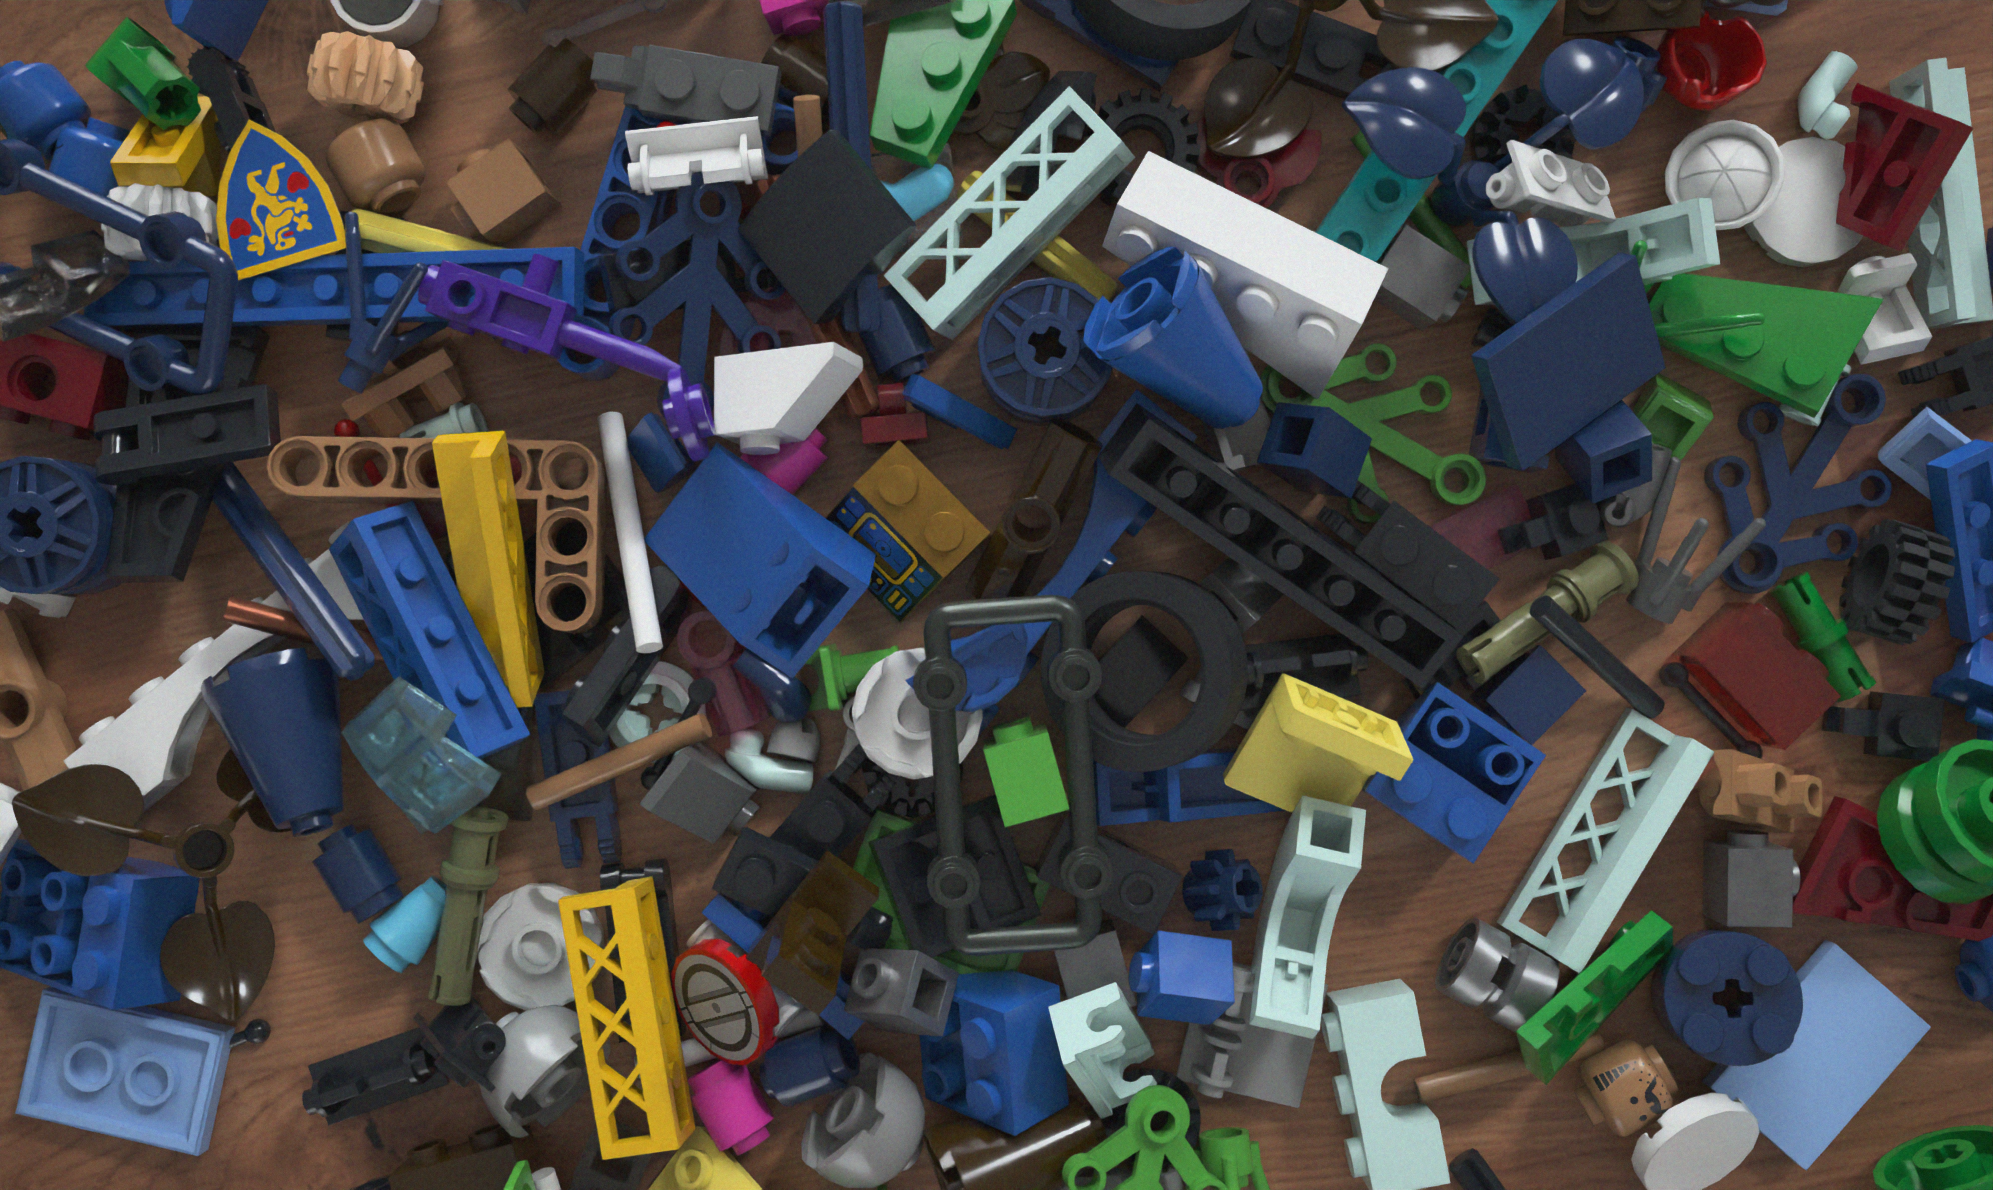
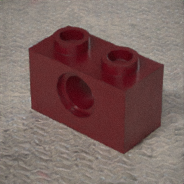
(84, 383)

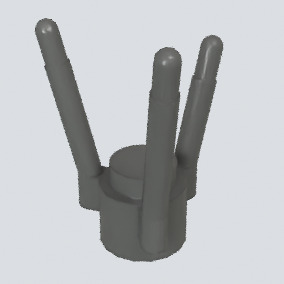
(1665, 585)

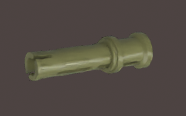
(1576, 591)
(468, 877)

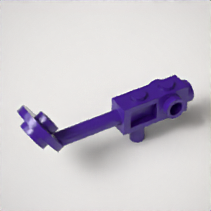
(539, 323)

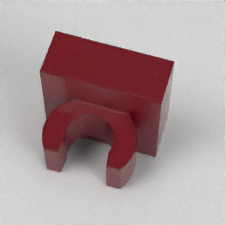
(894, 421)

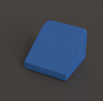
(658, 454)

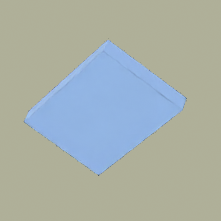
(1841, 1054)
(125, 1072)

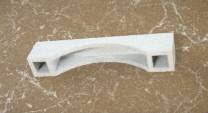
(167, 716)

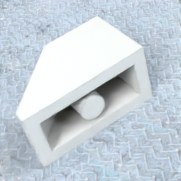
(779, 393)

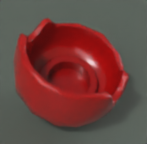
(1711, 62)

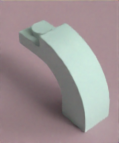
(1677, 237)
(1297, 917)

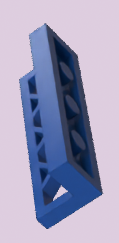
(426, 626)

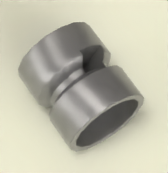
(1486, 971)

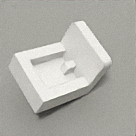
(1898, 324)

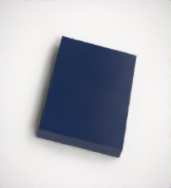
(1569, 361)

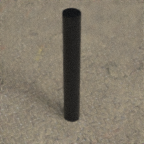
(1596, 656)

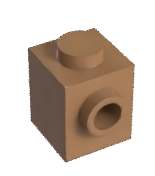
(500, 193)

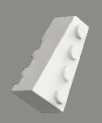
(1279, 284)

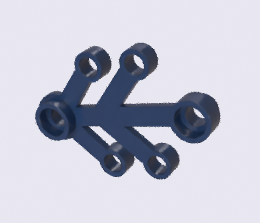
(699, 282)
(1791, 491)

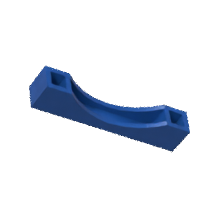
(1109, 513)

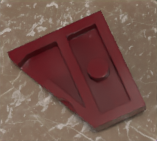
(1894, 165)

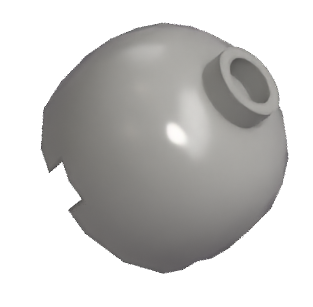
(539, 1069)
(867, 1128)

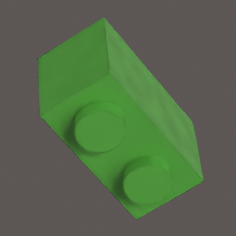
(1024, 771)

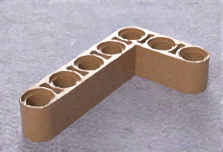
(407, 480)

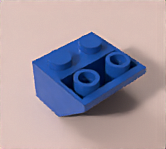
(1461, 772)
(997, 1052)

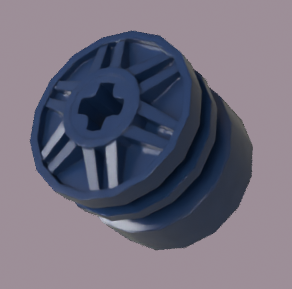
(1007, 360)
(54, 527)

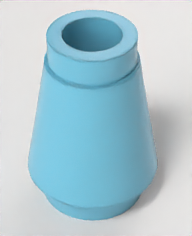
(408, 927)

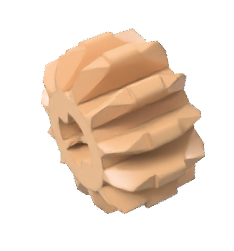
(365, 77)

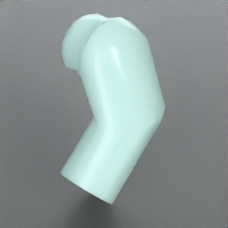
(1816, 100)
(764, 771)

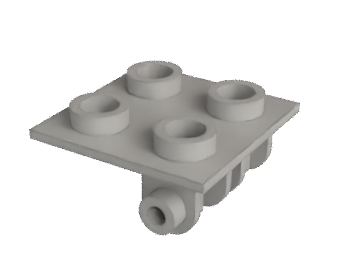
(1243, 1056)

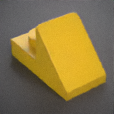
(172, 156)

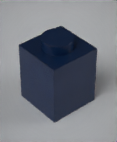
(1314, 449)
(1608, 454)
(1528, 694)

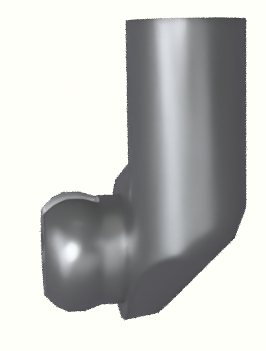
(1634, 503)

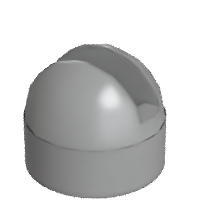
(795, 740)

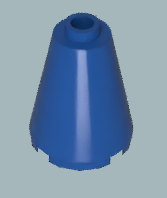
(1176, 340)

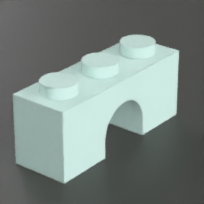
(1372, 1032)

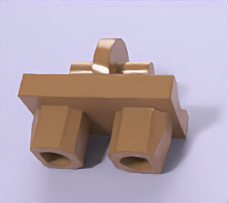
(430, 369)
(1758, 792)

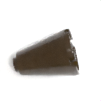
(981, 1157)

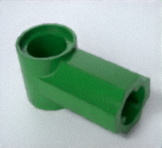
(144, 74)

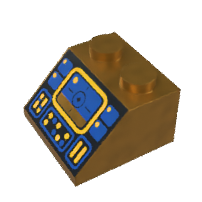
(911, 526)

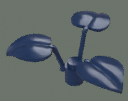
(1411, 128)

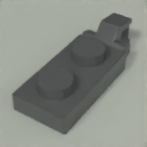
(690, 85)

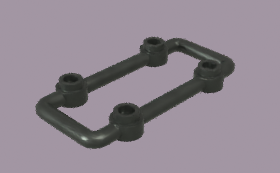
(940, 686)

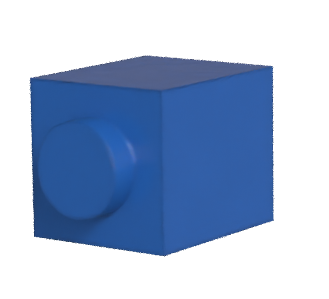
(1183, 977)

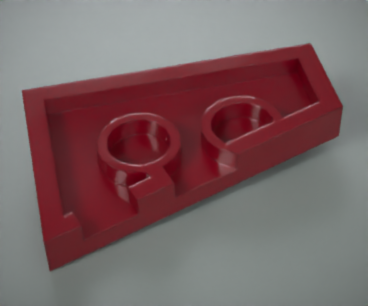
(1855, 881)

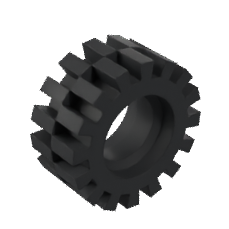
(1157, 117)
(1896, 582)

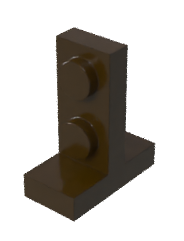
(808, 935)

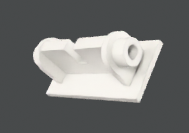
(720, 149)
(1550, 187)

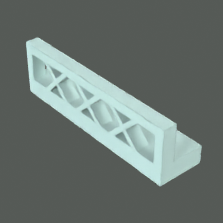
(1026, 231)
(1949, 239)
(1625, 849)

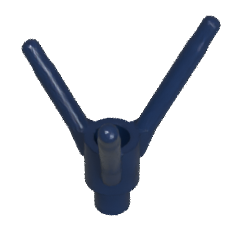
(374, 345)

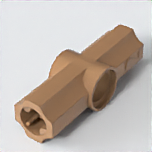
(43, 739)

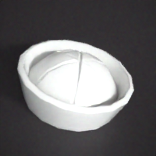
(1732, 166)

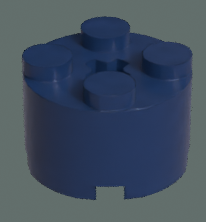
(1752, 1026)

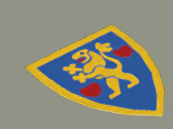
(274, 205)

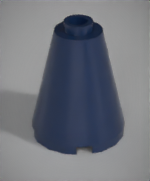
(285, 734)

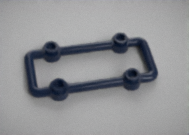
(167, 243)

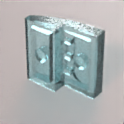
(412, 761)

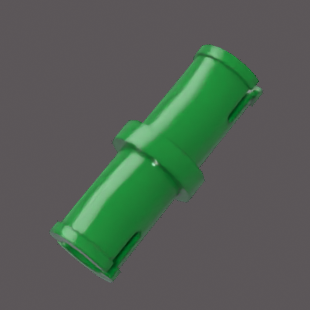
(1822, 635)

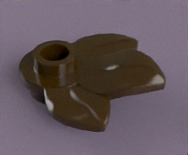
(1002, 96)

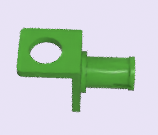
(841, 674)

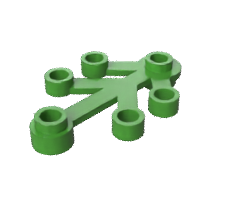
(1367, 416)
(1148, 1145)

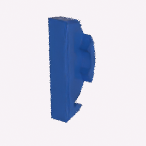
(957, 412)
(991, 665)

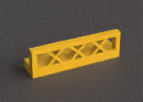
(490, 554)
(652, 1017)

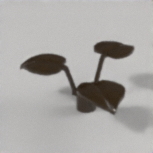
(1261, 111)
(84, 827)

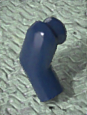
(784, 697)

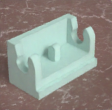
(1097, 1042)

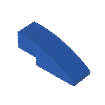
(1173, 793)

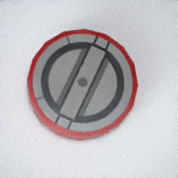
(725, 1002)

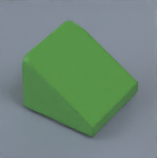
(1673, 414)

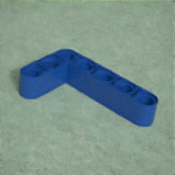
(618, 199)

